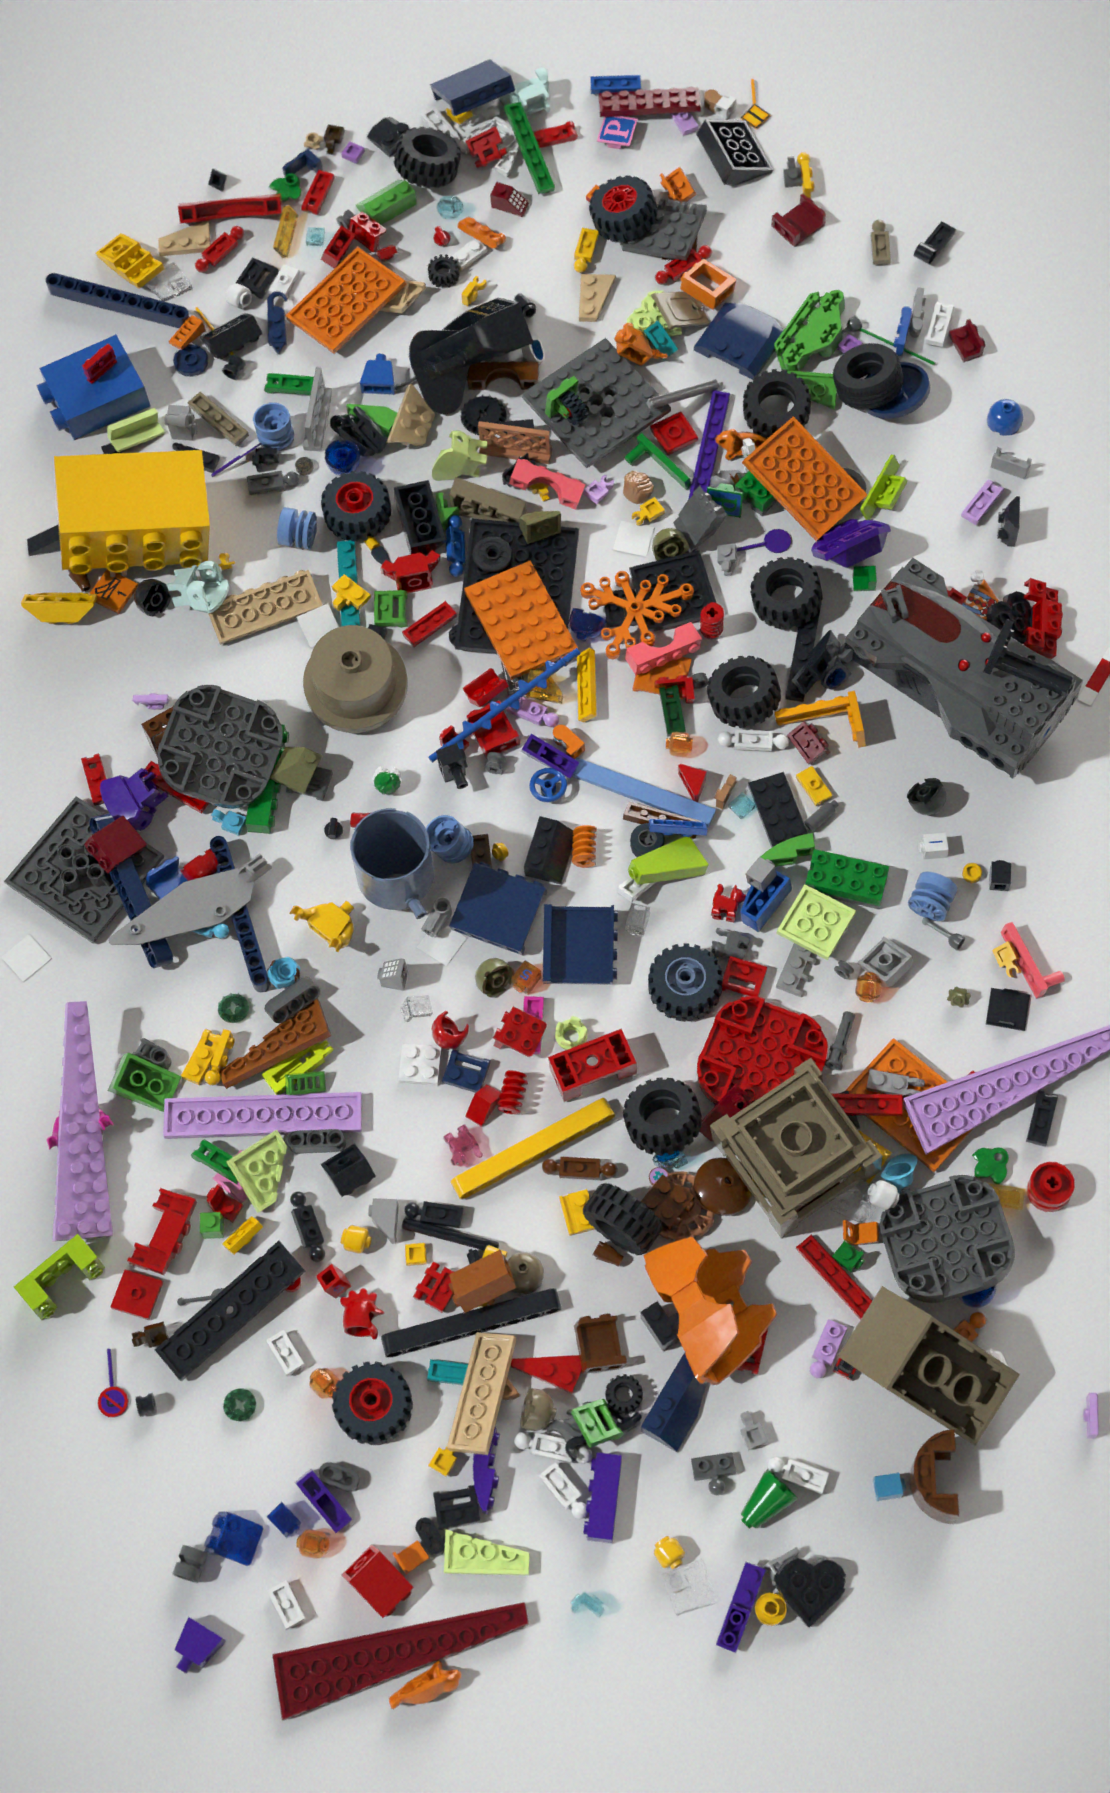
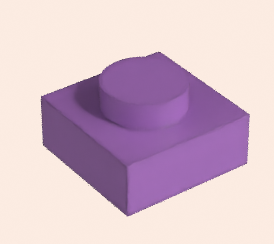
(353, 152)
(848, 343)

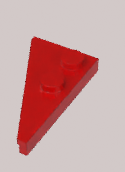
(555, 1370)

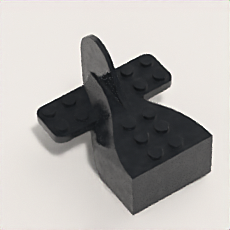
(479, 334)

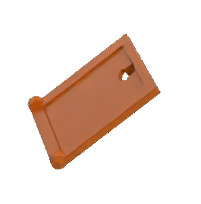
(671, 669)

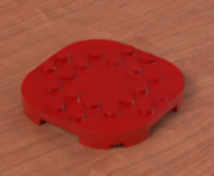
(757, 1048)

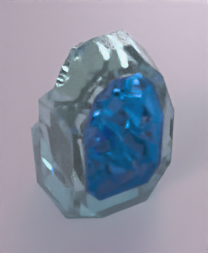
(671, 1161)

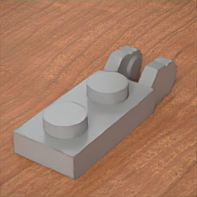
(917, 313)
(892, 1083)

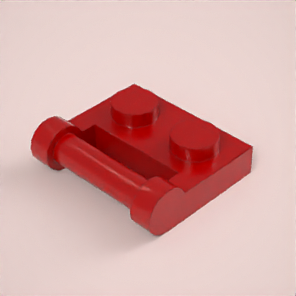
(746, 972)

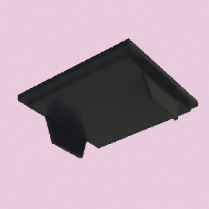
(1008, 1009)

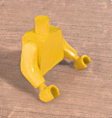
(328, 922)

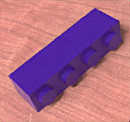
(604, 1497)

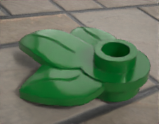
(287, 187)
(988, 1166)

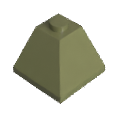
(540, 525)
(296, 768)

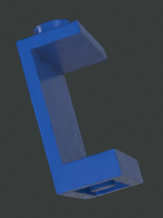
(165, 878)

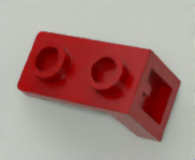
(682, 680)
(223, 1203)

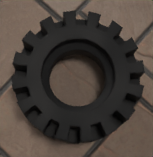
(443, 279)
(624, 1381)

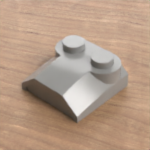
(887, 962)

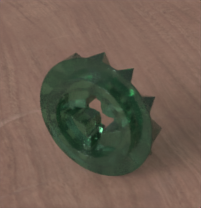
(240, 1011)
(230, 1403)

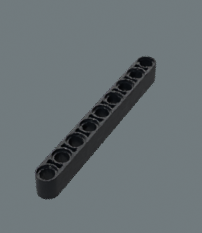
(470, 1323)

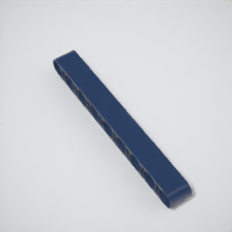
(116, 300)
(134, 898)
(241, 922)

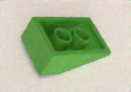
(143, 1082)

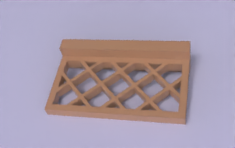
(509, 448)

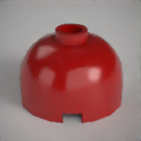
(201, 866)

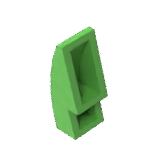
(788, 851)

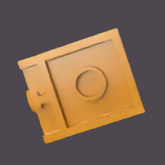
(825, 708)

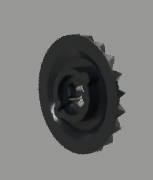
(471, 412)

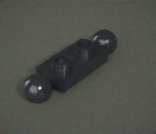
(307, 1226)

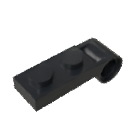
(935, 243)
(346, 432)

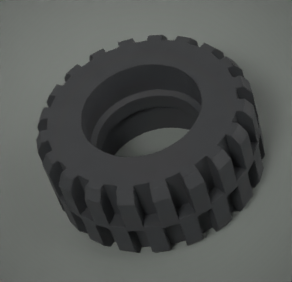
(427, 157)
(775, 384)
(780, 574)
(745, 710)
(655, 1096)
(622, 1219)

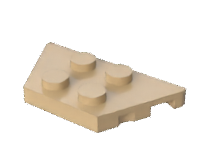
(405, 297)
(412, 420)

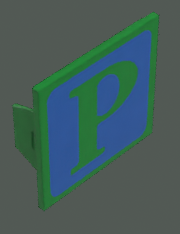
(727, 498)

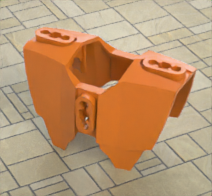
(702, 1286)

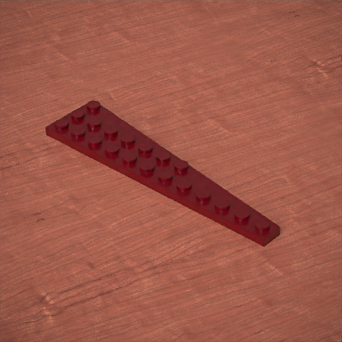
(343, 1667)

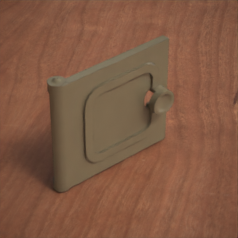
(678, 310)

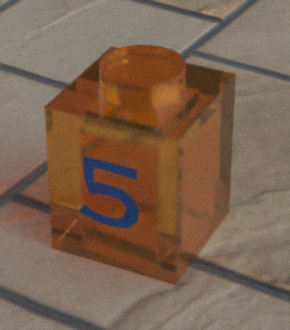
(526, 978)

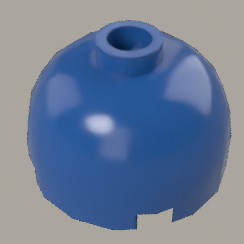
(1005, 417)

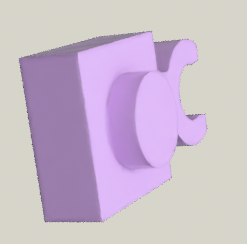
(598, 490)

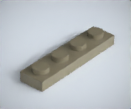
(218, 419)

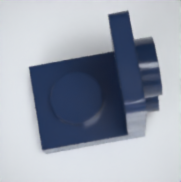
(305, 158)

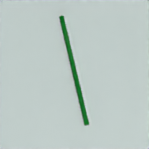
(892, 344)

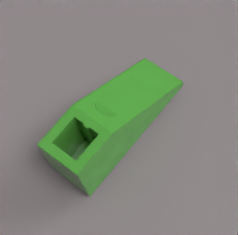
(380, 415)

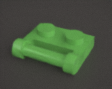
(384, 608)
(591, 1425)

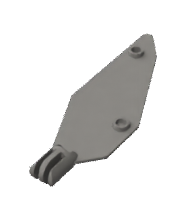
(194, 905)

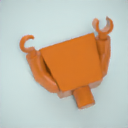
(634, 345)

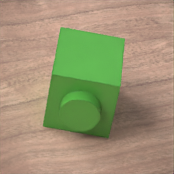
(211, 1225)

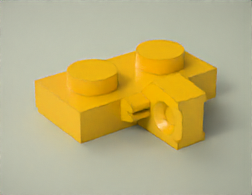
(349, 593)

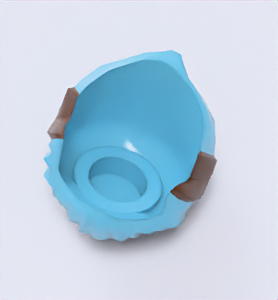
(283, 972)

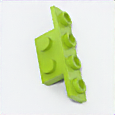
(885, 489)

